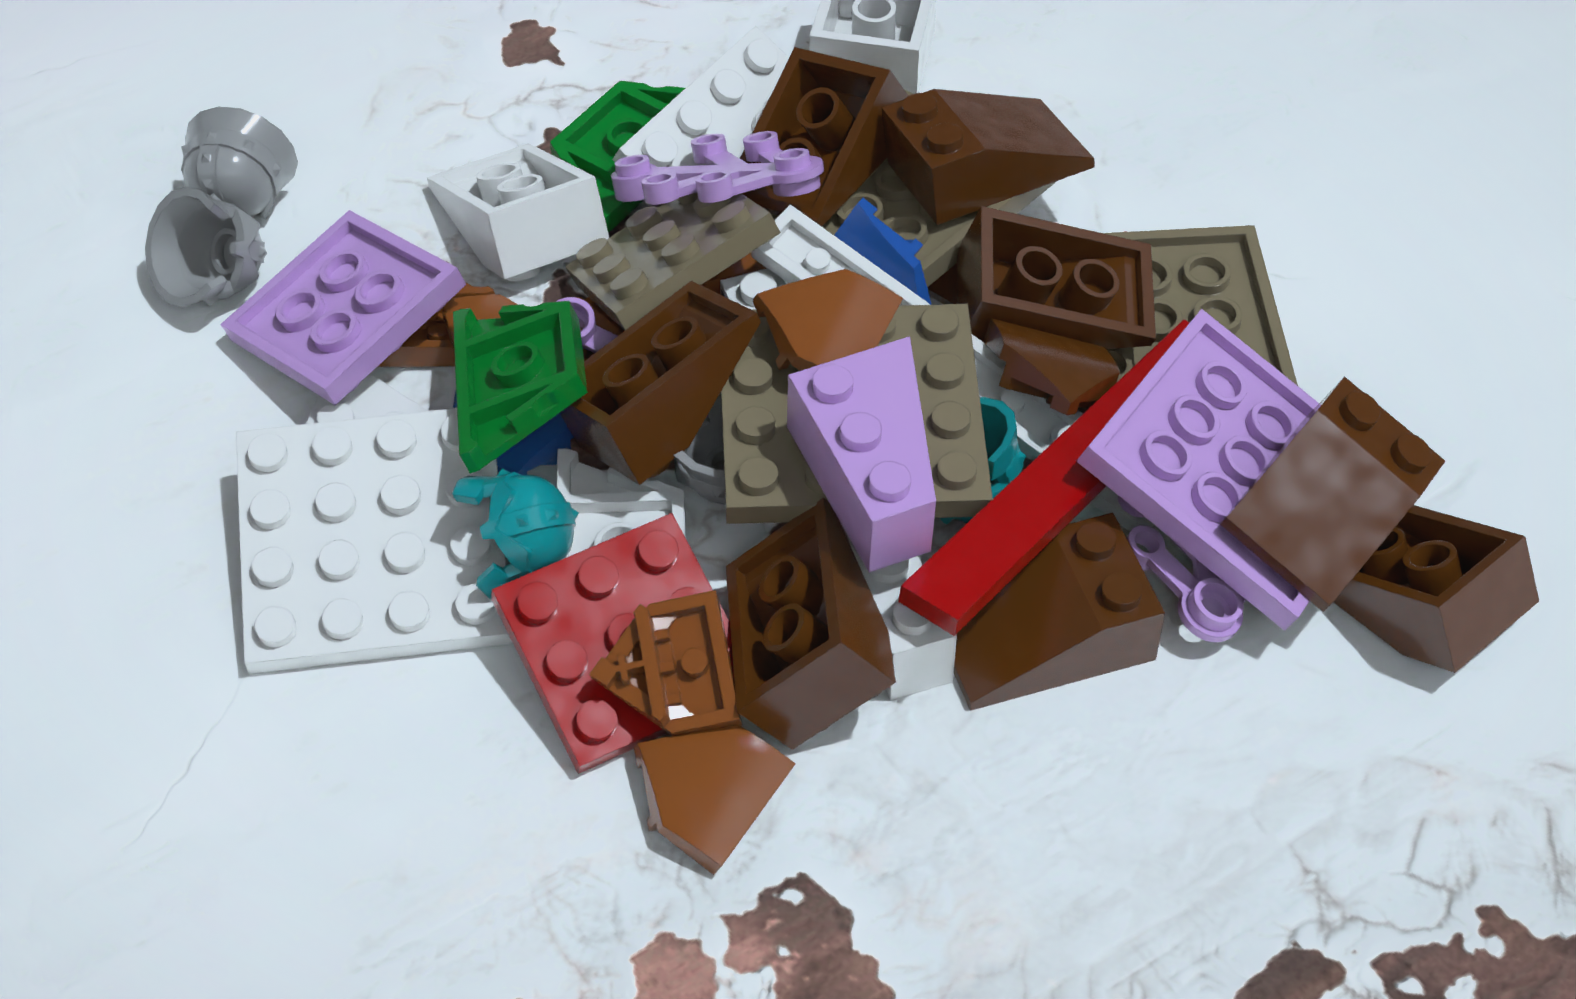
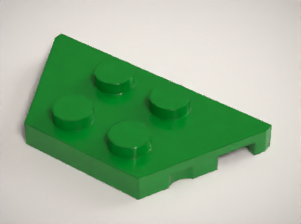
(604, 128)
(514, 375)

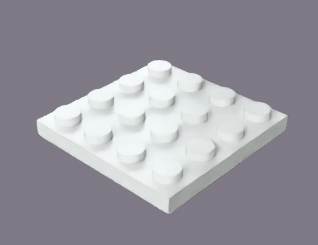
(361, 543)

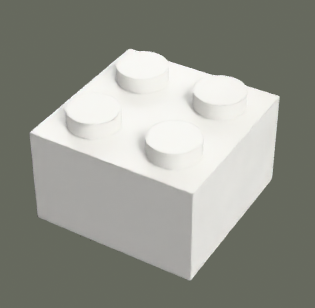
(878, 34)

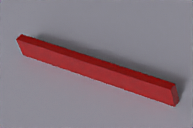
(1021, 517)

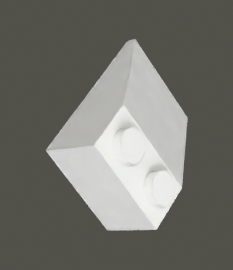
(521, 209)

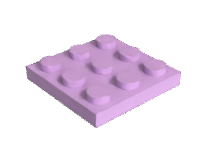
(343, 306)

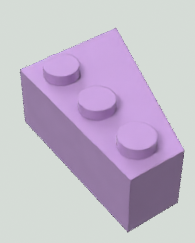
(868, 449)

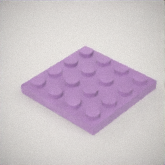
(1194, 447)

